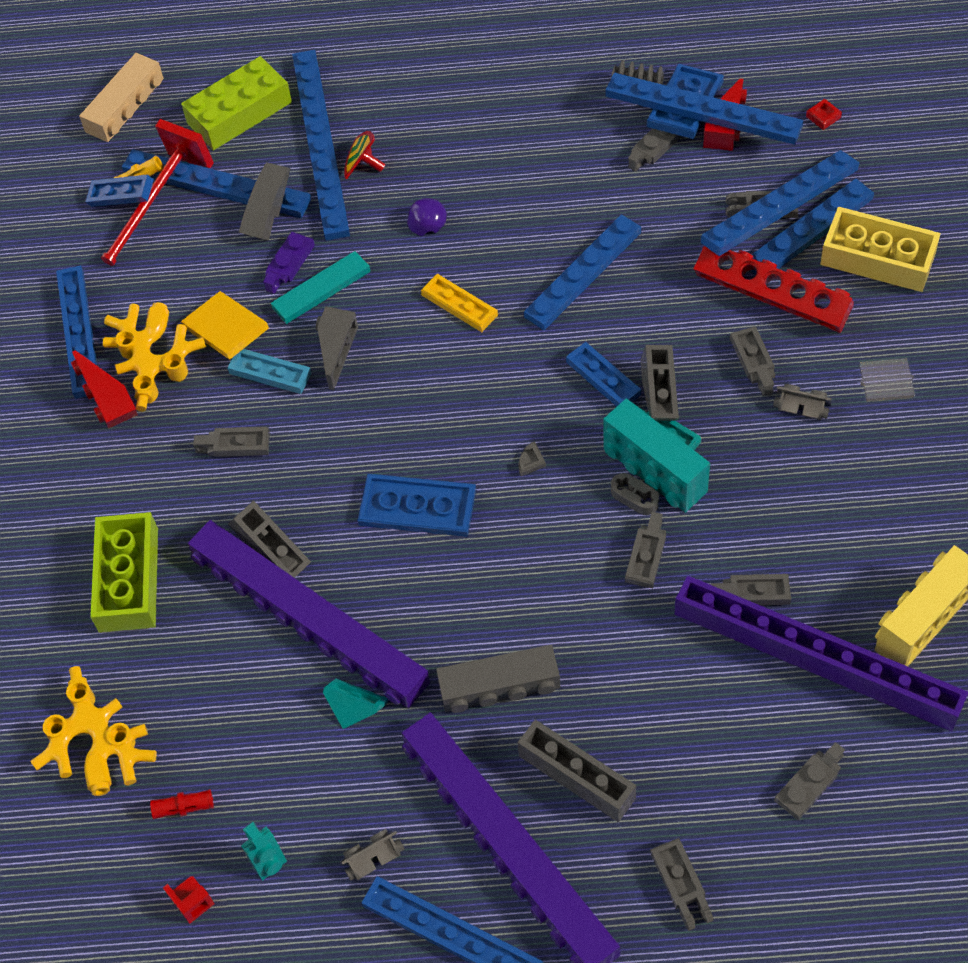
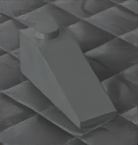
(336, 336)
(659, 382)
(268, 539)

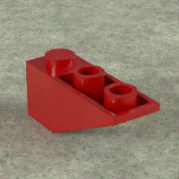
(722, 137)
(109, 394)

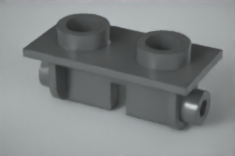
(813, 402)
(360, 859)

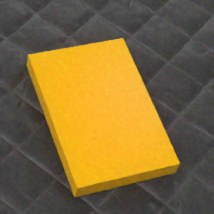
(225, 325)

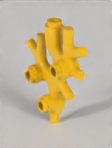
(136, 347)
(107, 740)

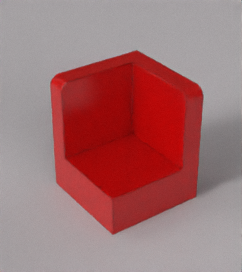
(190, 898)

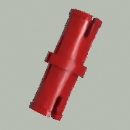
(182, 804)

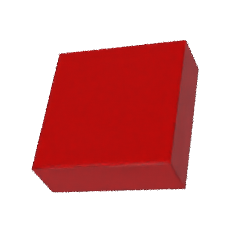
(823, 114)

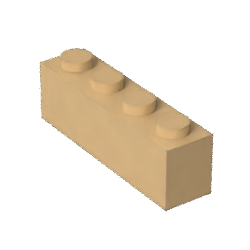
(121, 97)

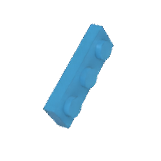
(270, 371)

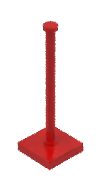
(180, 145)

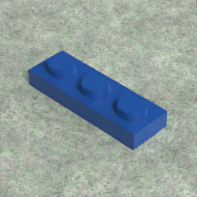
(119, 190)
(602, 374)

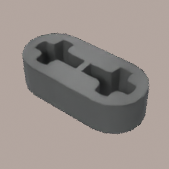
(634, 494)

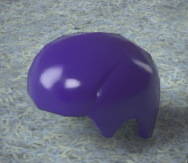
(426, 216)

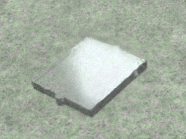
(887, 380)

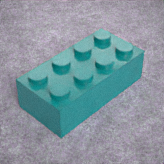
(655, 455)

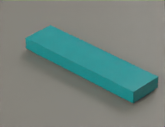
(320, 287)

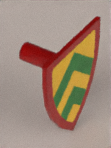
(360, 151)

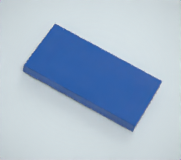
(691, 80)
(417, 505)

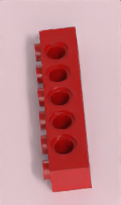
(831, 317)

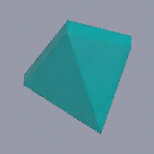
(352, 702)

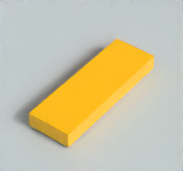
(459, 302)

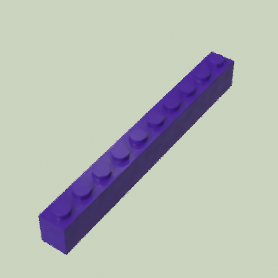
(309, 614)
(820, 653)
(509, 843)

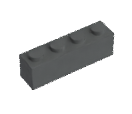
(498, 678)
(577, 770)

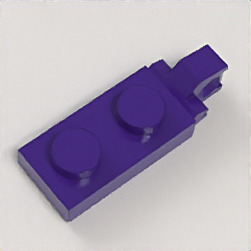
(287, 261)

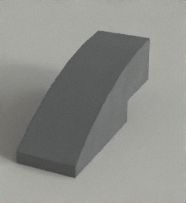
(265, 201)

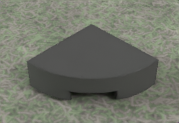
(530, 460)

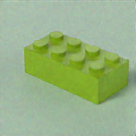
(236, 102)
(124, 572)

